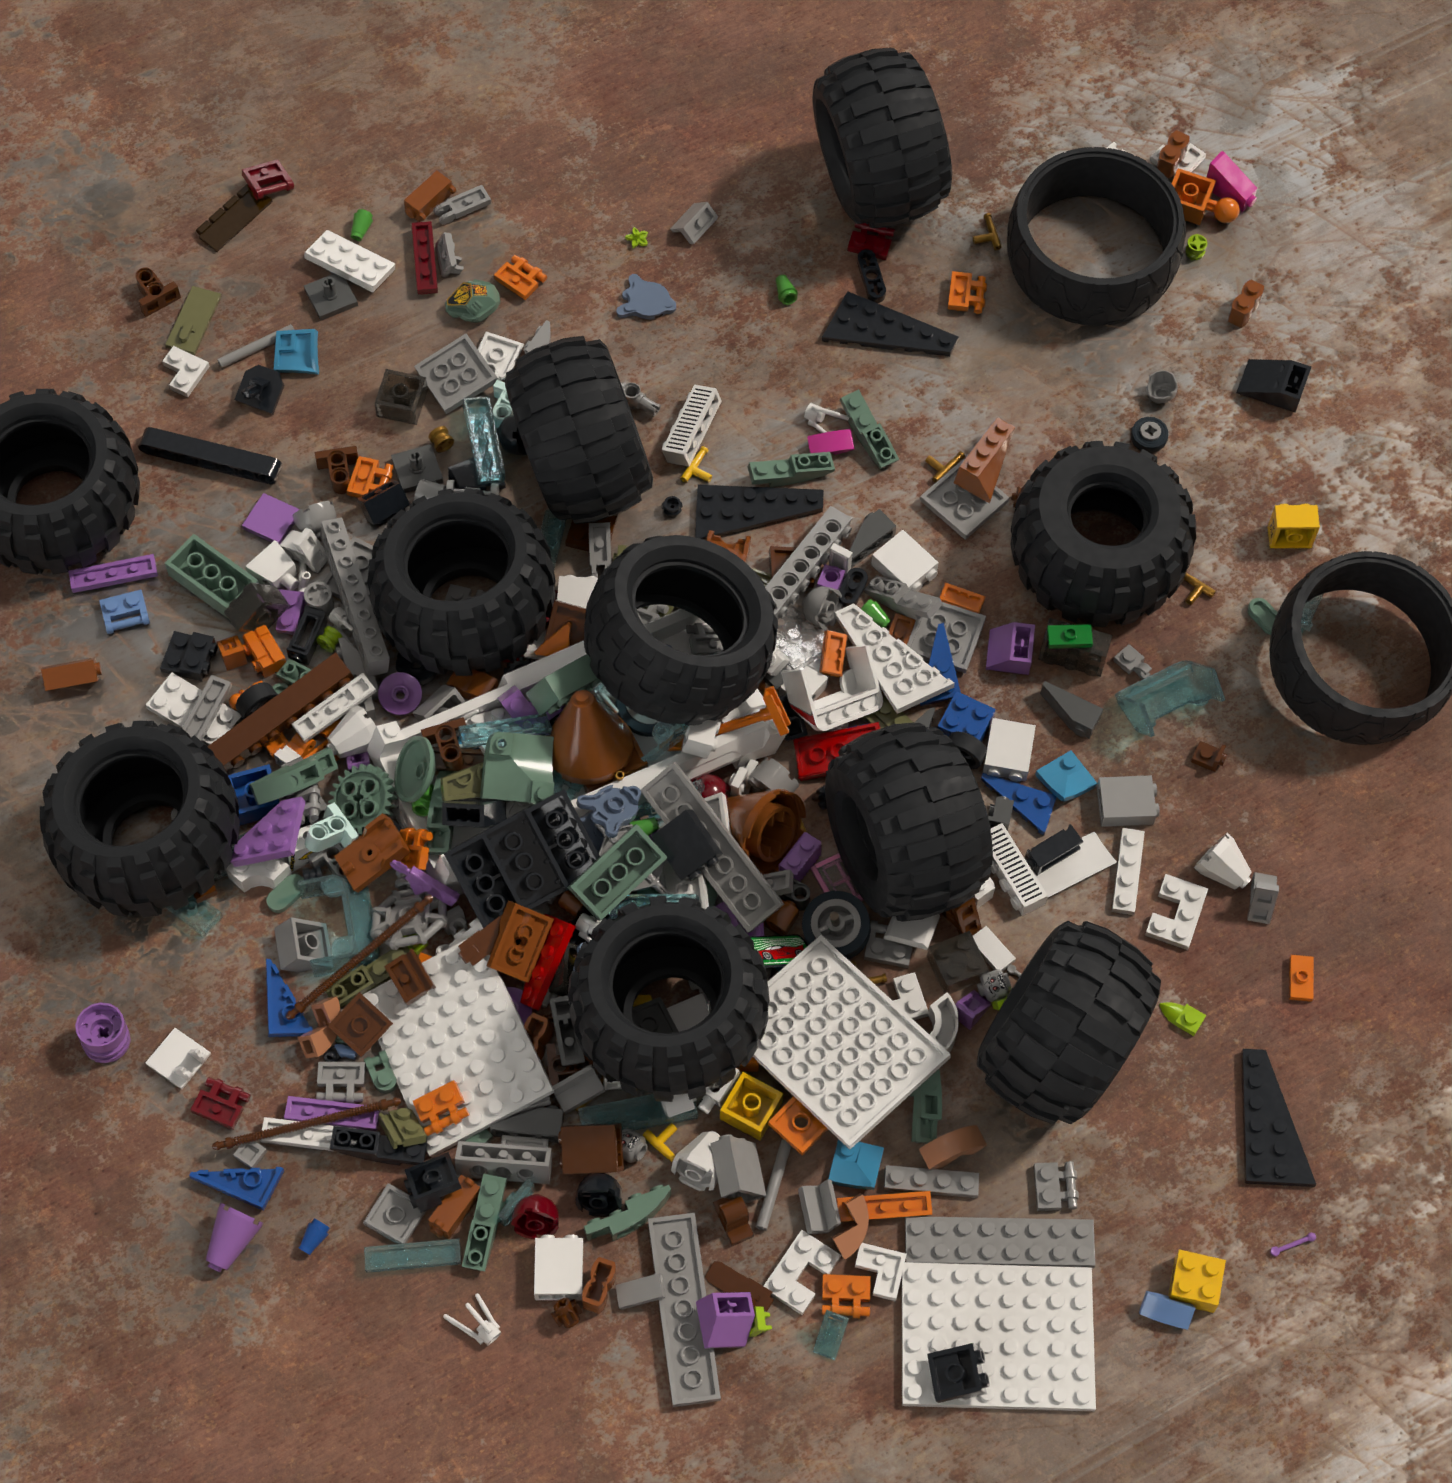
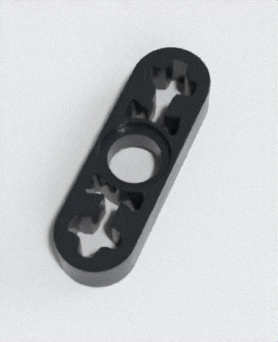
(872, 268)

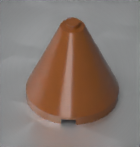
(590, 741)
(766, 825)

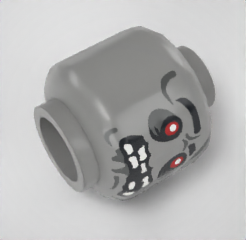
(994, 985)
(633, 1145)

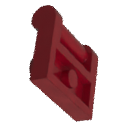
(265, 174)

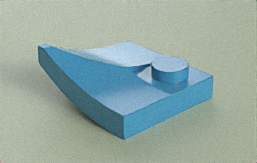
(296, 351)
(1066, 777)
(856, 1166)

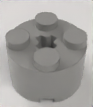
(771, 776)

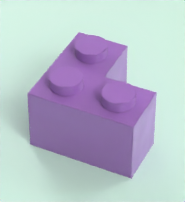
(517, 704)

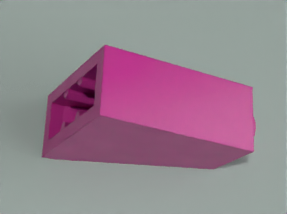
(1231, 181)

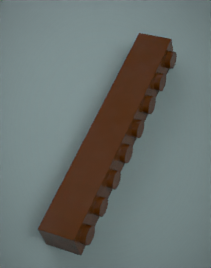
(280, 712)

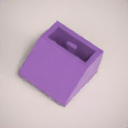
(1011, 648)
(725, 1319)

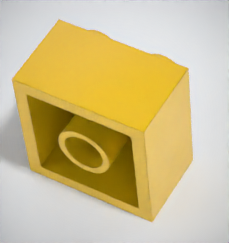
(1293, 526)
(751, 1106)
(1197, 1280)

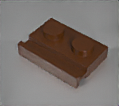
(410, 977)

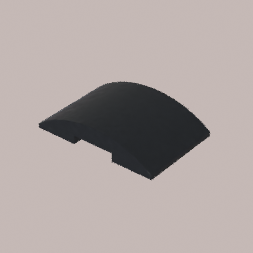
(523, 858)

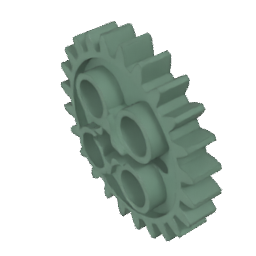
(362, 797)

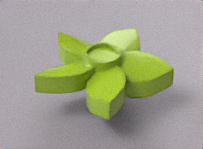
(637, 238)

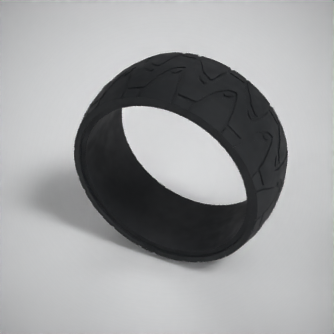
(1106, 175)
(1318, 704)

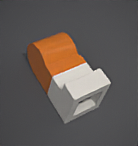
(294, 749)

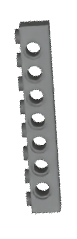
(807, 559)
(354, 597)

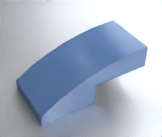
(1167, 1311)

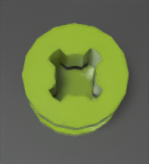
(1200, 243)
(329, 639)

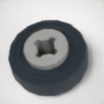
(1144, 440)

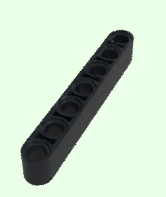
(210, 455)

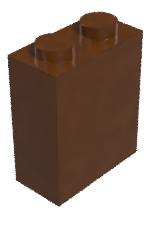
(591, 1148)

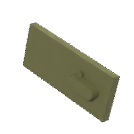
(193, 320)

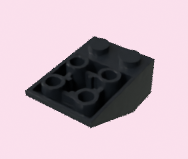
(1274, 382)

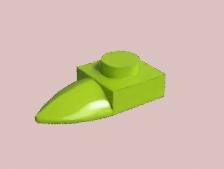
(1182, 1016)

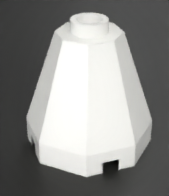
(351, 734)
(1225, 864)
(696, 1162)

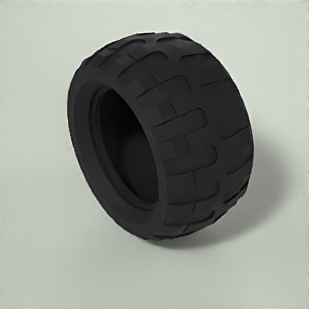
(703, 582)

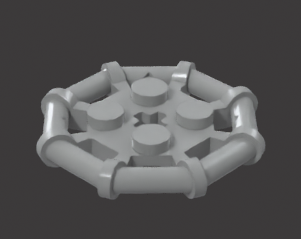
(404, 901)

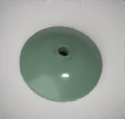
(414, 769)

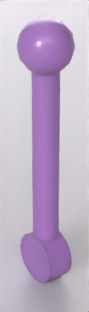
(1275, 1251)

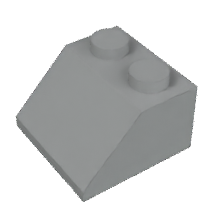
(439, 701)
(300, 942)

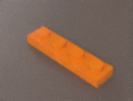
(891, 1205)

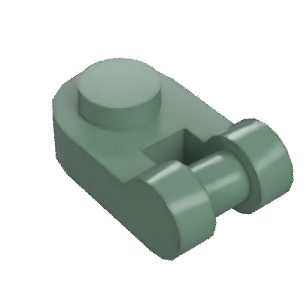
(384, 1079)

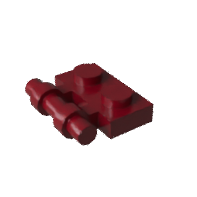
(877, 244)
(218, 1109)

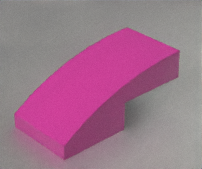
(833, 442)

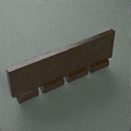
(229, 223)

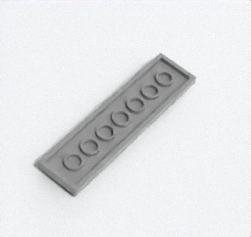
(735, 874)
(1000, 1241)
(678, 1260)

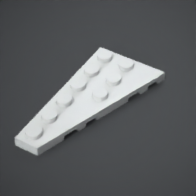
(899, 669)

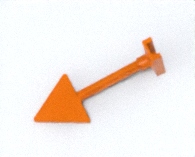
(773, 711)

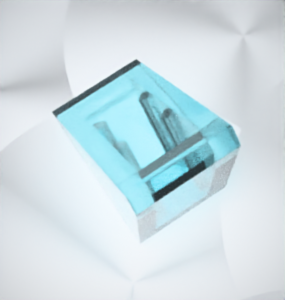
(831, 1334)

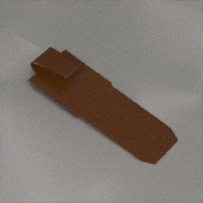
(480, 943)
(734, 1282)

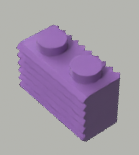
(802, 856)

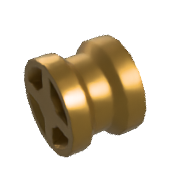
(441, 439)

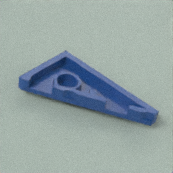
(942, 660)
(1028, 802)
(279, 1002)
(249, 1186)

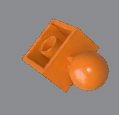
(1195, 197)

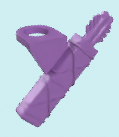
(422, 882)

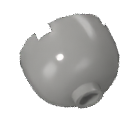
(314, 515)
(821, 605)

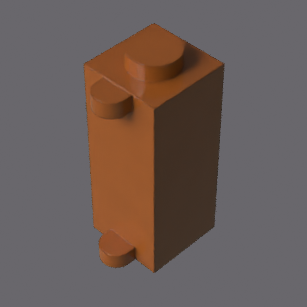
(428, 196)
(71, 673)
(454, 1208)

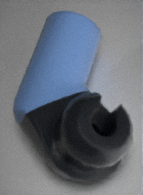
(339, 1051)

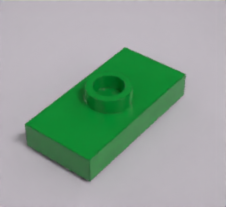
(1069, 636)

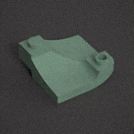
(519, 768)

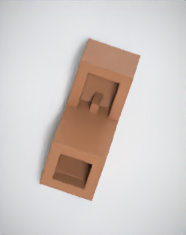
(321, 1038)
(951, 1146)
(851, 1238)

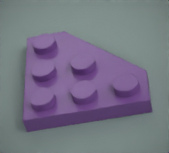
(272, 836)

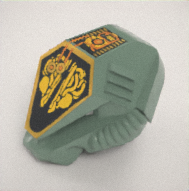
(473, 301)

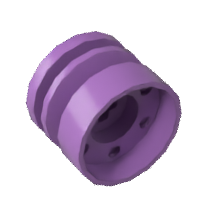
(103, 1032)

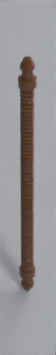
(301, 1006)
(231, 1142)

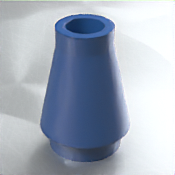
(313, 1236)

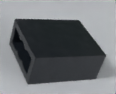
(473, 812)
(687, 845)

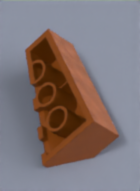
(983, 465)

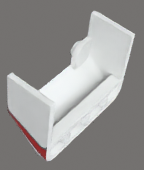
(858, 694)

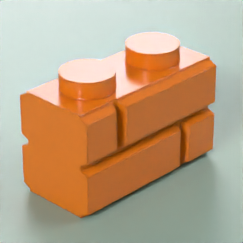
(264, 651)

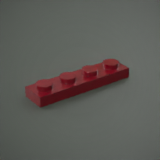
(424, 257)

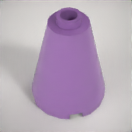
(229, 1237)

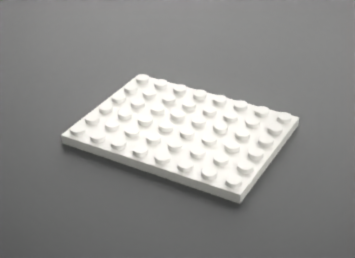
(461, 1034)
(842, 1043)
(1025, 1320)

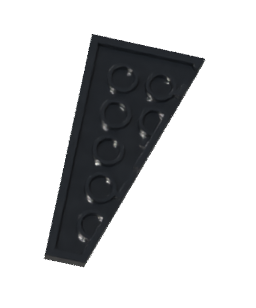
(884, 328)
(747, 508)
(1270, 1138)

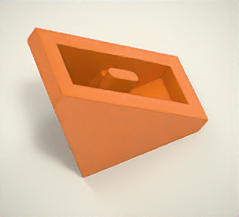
(557, 642)
(232, 652)

